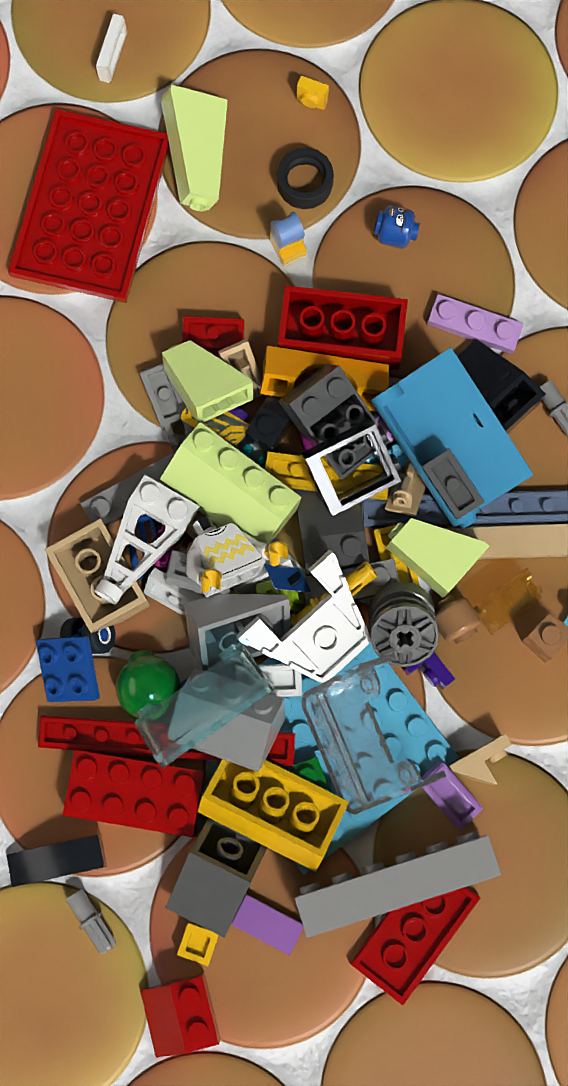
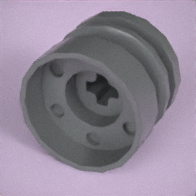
(403, 623)

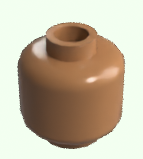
(456, 619)

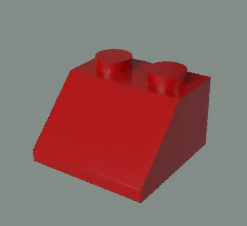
(180, 1016)

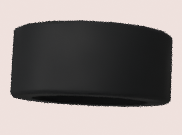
(302, 157)

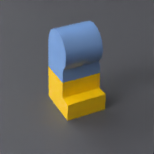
(288, 238)

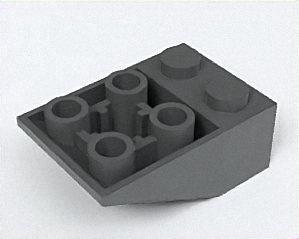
(326, 407)

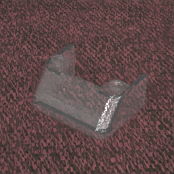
(354, 742)

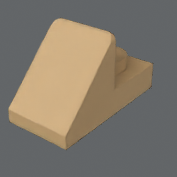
(474, 765)

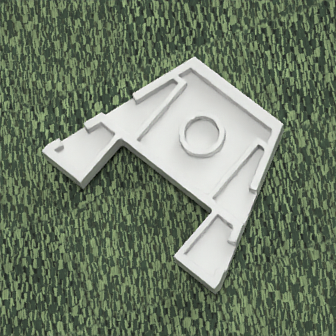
(324, 637)

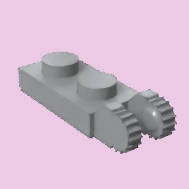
(165, 401)

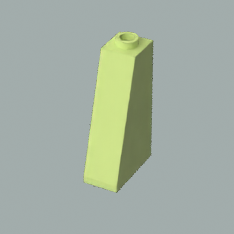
(196, 143)

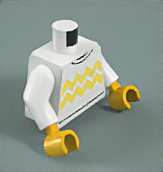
(227, 556)

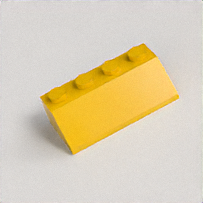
(274, 810)

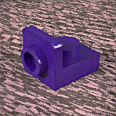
(435, 671)

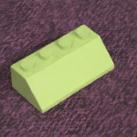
(229, 485)

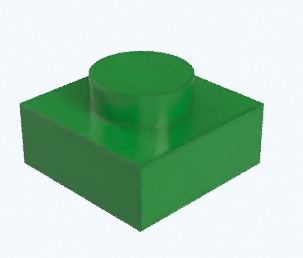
(310, 771)

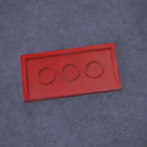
(411, 941)

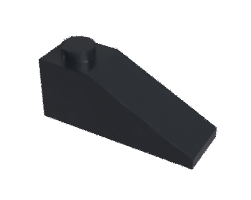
(268, 425)

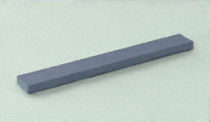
(509, 508)

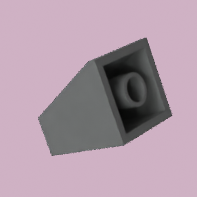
(215, 877)

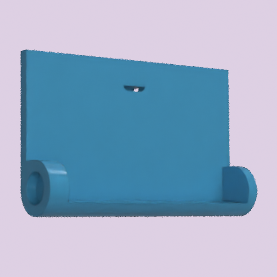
(435, 413)

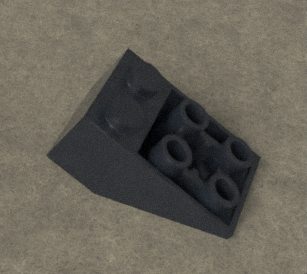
(503, 385)

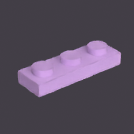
(475, 323)

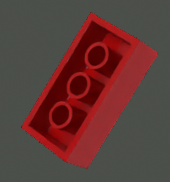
(343, 324)
(134, 793)

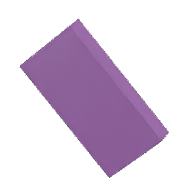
(451, 797)
(268, 924)

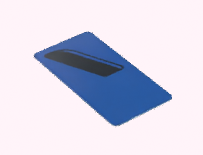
(287, 578)

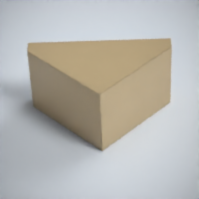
(242, 359)

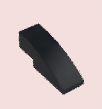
(56, 860)

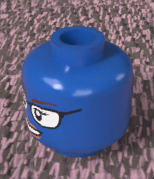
(396, 226)

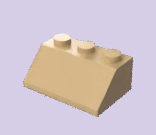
(81, 566)

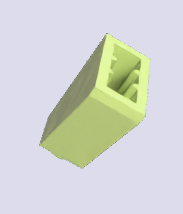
(205, 381)
(435, 553)

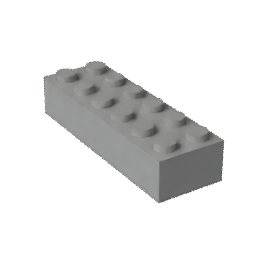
(396, 885)

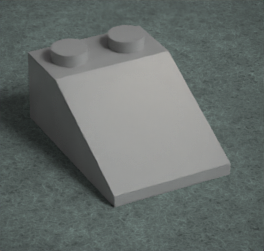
(220, 617)

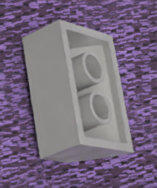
(248, 735)

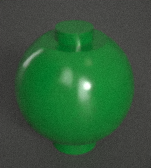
(145, 680)

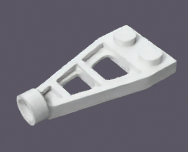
(163, 506)

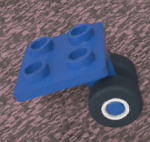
(69, 663)

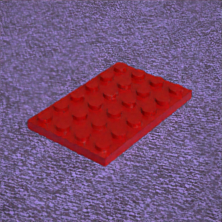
(90, 206)

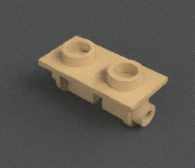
(408, 493)

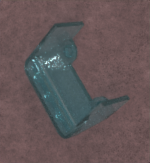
(202, 705)

